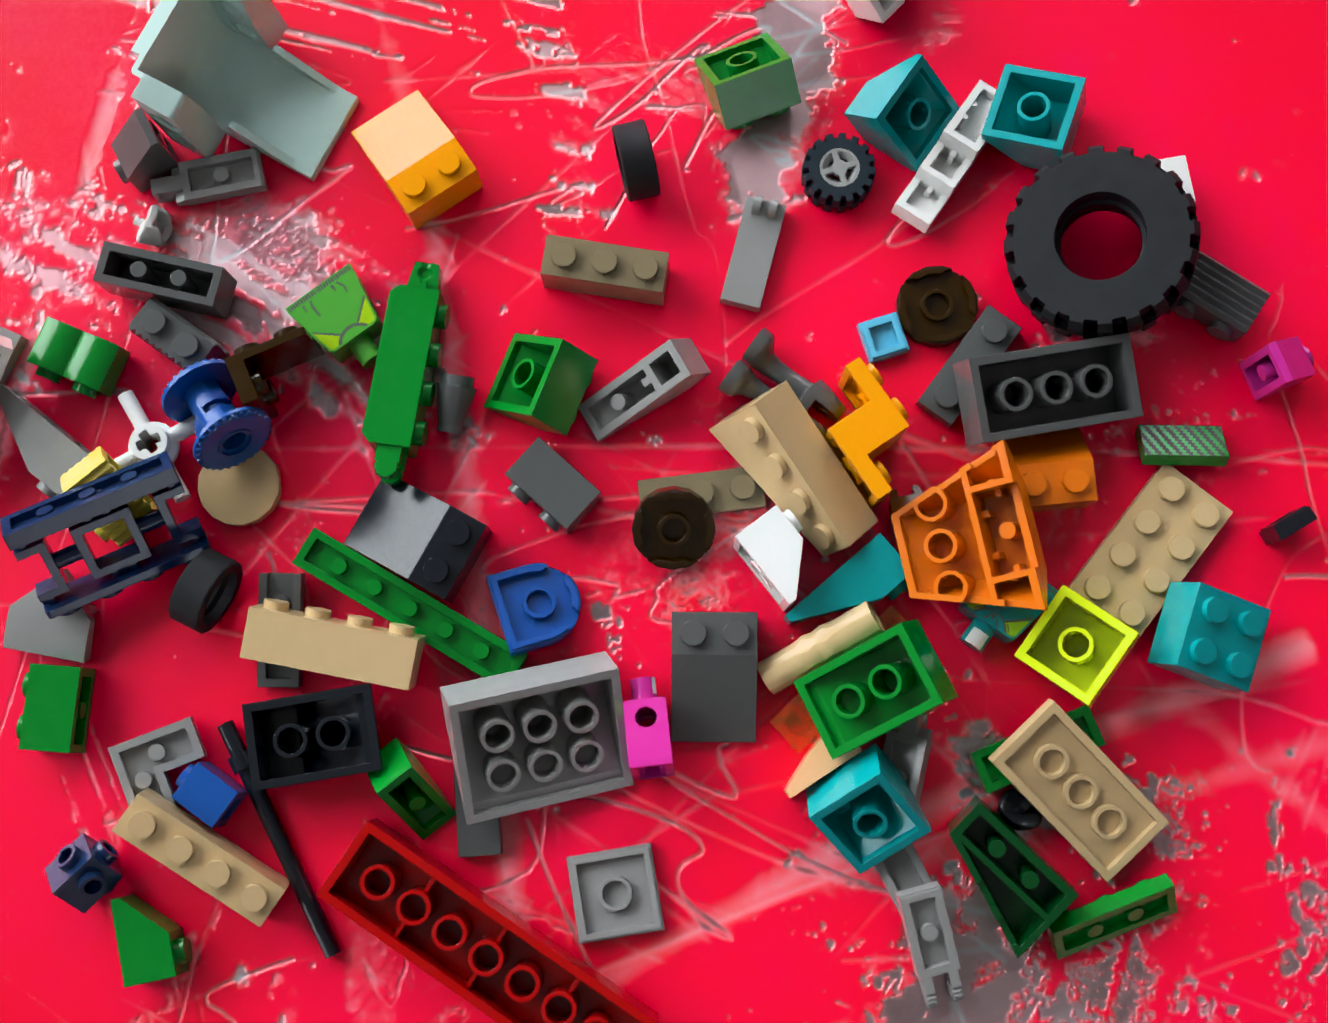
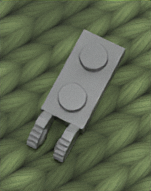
(930, 939)

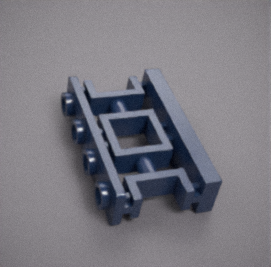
(91, 508)

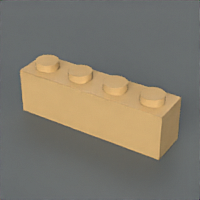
(332, 645)
(201, 856)

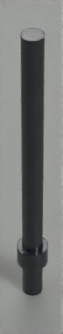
(240, 765)

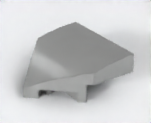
(61, 637)

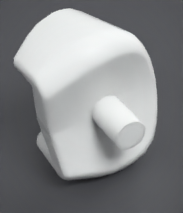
(155, 228)

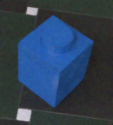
(209, 793)

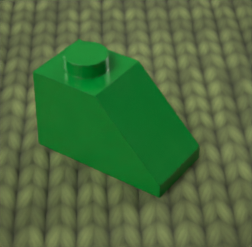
(410, 790)
(148, 942)

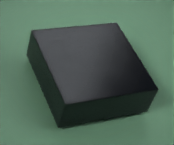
(1287, 525)

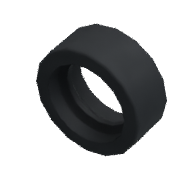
(636, 160)
(205, 590)

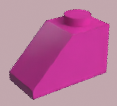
(1277, 367)

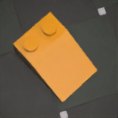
(418, 159)

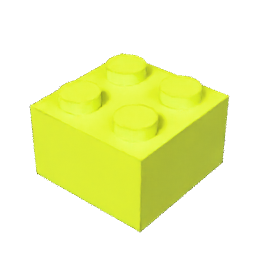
(1077, 645)

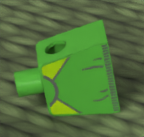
(341, 317)

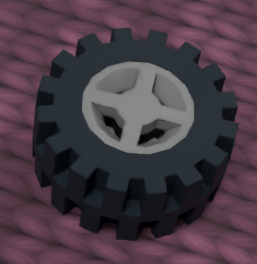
(838, 158)

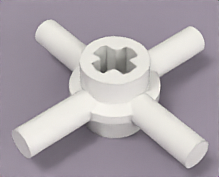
(147, 432)

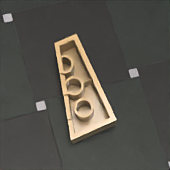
(796, 468)

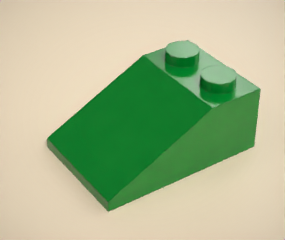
(875, 688)

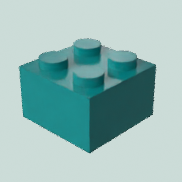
(1209, 636)

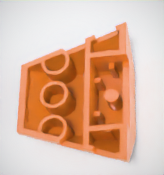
(974, 538)

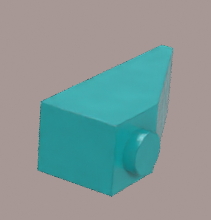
(864, 577)

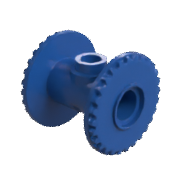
(222, 431)

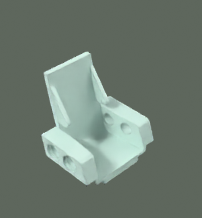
(220, 72)

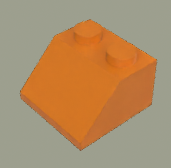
(1055, 469)

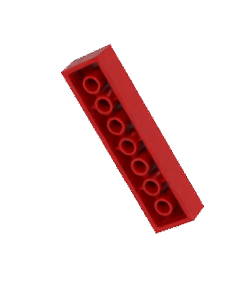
(468, 937)

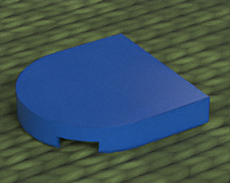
(534, 606)

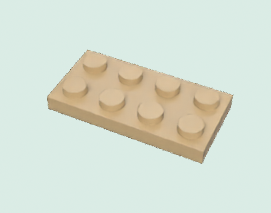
(1150, 547)
(1078, 789)

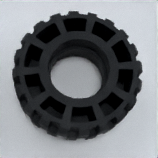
(1089, 185)

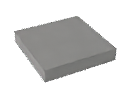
(615, 893)

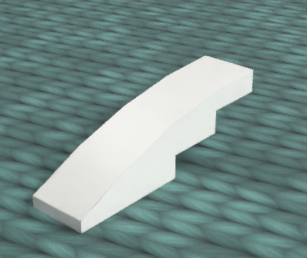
(947, 161)

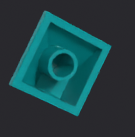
(903, 111)

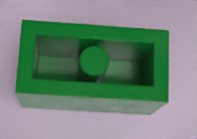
(56, 708)

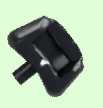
(1018, 811)

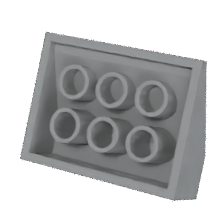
(537, 736)

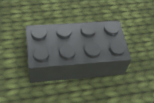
(1047, 389)

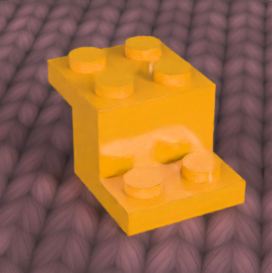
(867, 431)

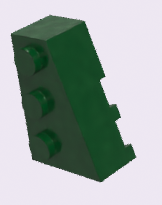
(1013, 877)

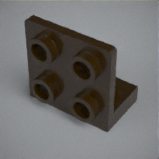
(257, 362)

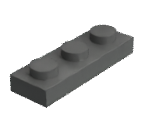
(988, 336)

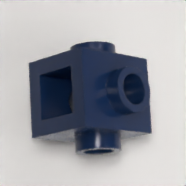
(84, 872)

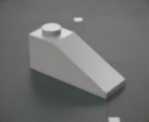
(644, 387)
(41, 441)

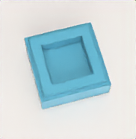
(883, 338)

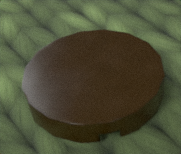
(936, 306)
(673, 527)

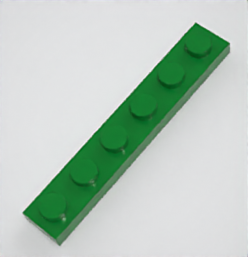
(406, 604)

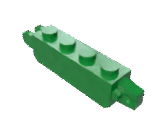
(404, 371)

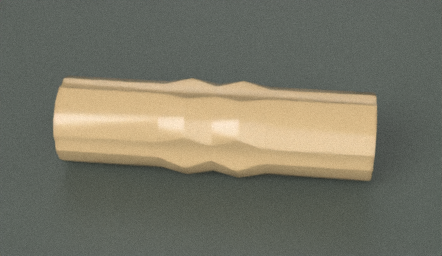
(820, 647)

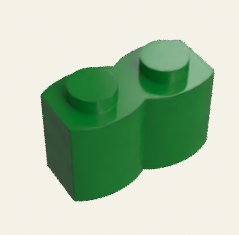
(79, 357)

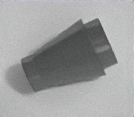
(454, 401)

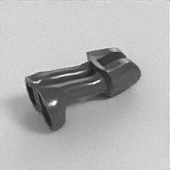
(762, 358)

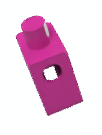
(647, 747)

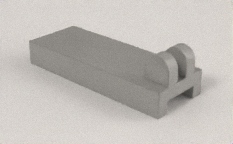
(753, 253)

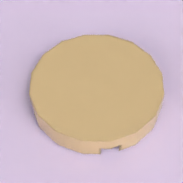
(243, 492)

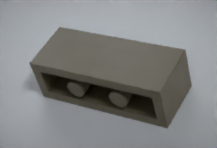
(605, 269)

